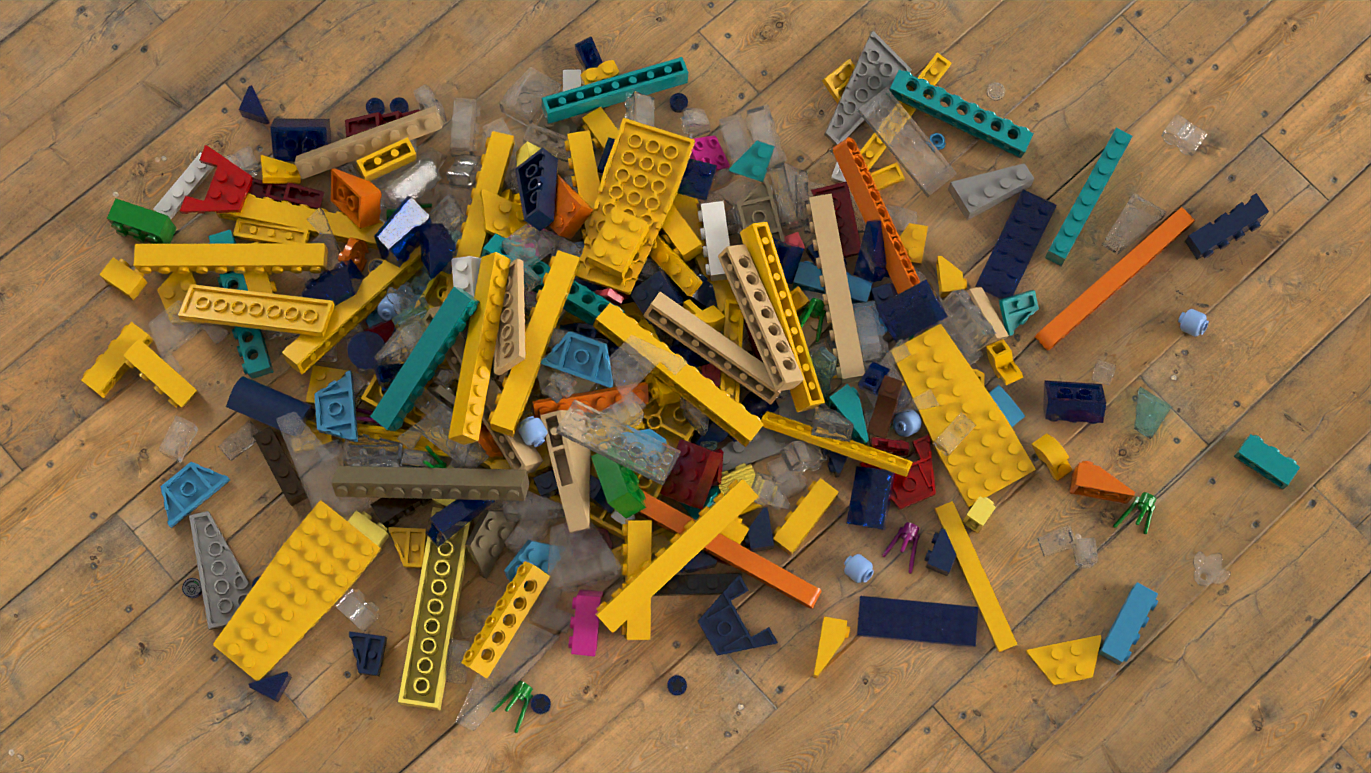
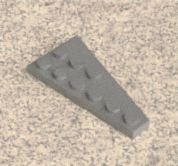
(871, 75)
(766, 441)
(220, 575)

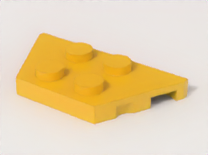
(500, 215)
(175, 288)
(1067, 660)

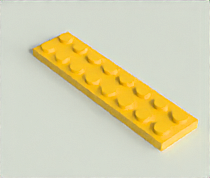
(256, 310)

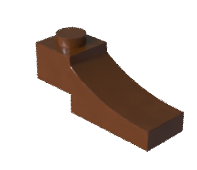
(885, 406)

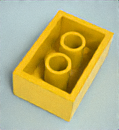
(618, 242)

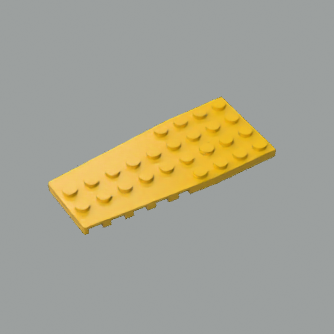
(641, 181)
(991, 451)
(296, 590)

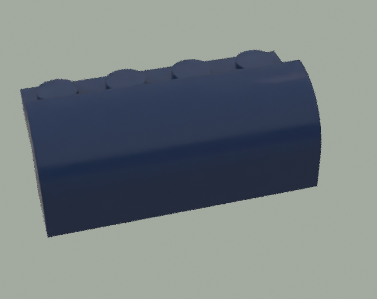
(265, 402)

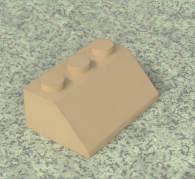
(980, 299)

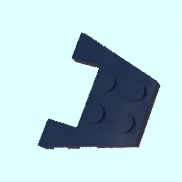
(724, 626)

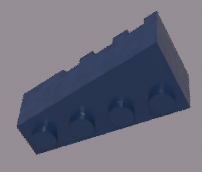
(538, 188)
(1227, 228)

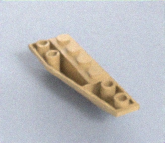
(572, 472)

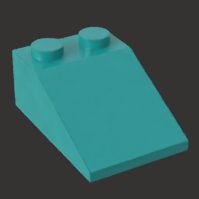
(848, 404)

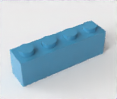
(808, 279)
(1128, 623)

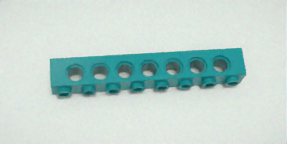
(963, 122)
(578, 295)
(262, 364)

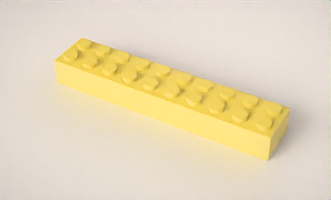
(434, 620)

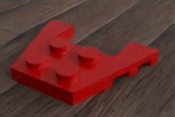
(226, 189)
(919, 481)

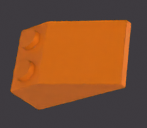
(356, 198)
(570, 210)
(1097, 483)

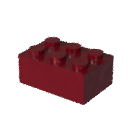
(691, 474)

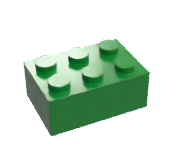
(141, 223)
(619, 486)

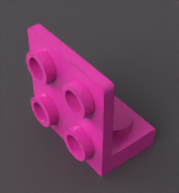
(709, 150)

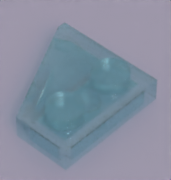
(420, 310)
(1149, 412)

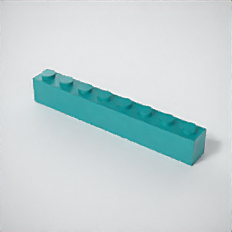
(614, 90)
(1088, 197)
(424, 359)

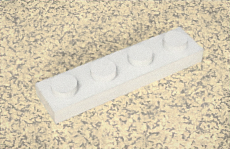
(184, 186)

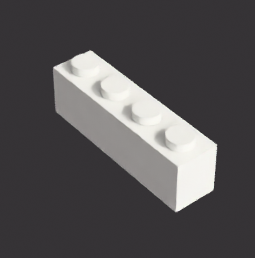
(715, 236)

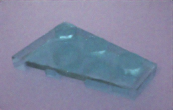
(824, 366)

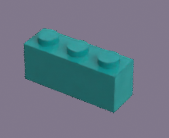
(1267, 461)

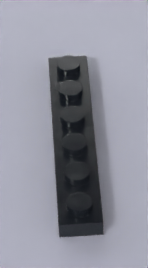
(696, 584)

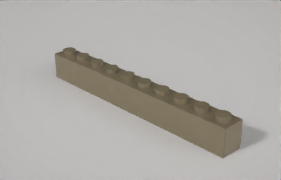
(431, 483)

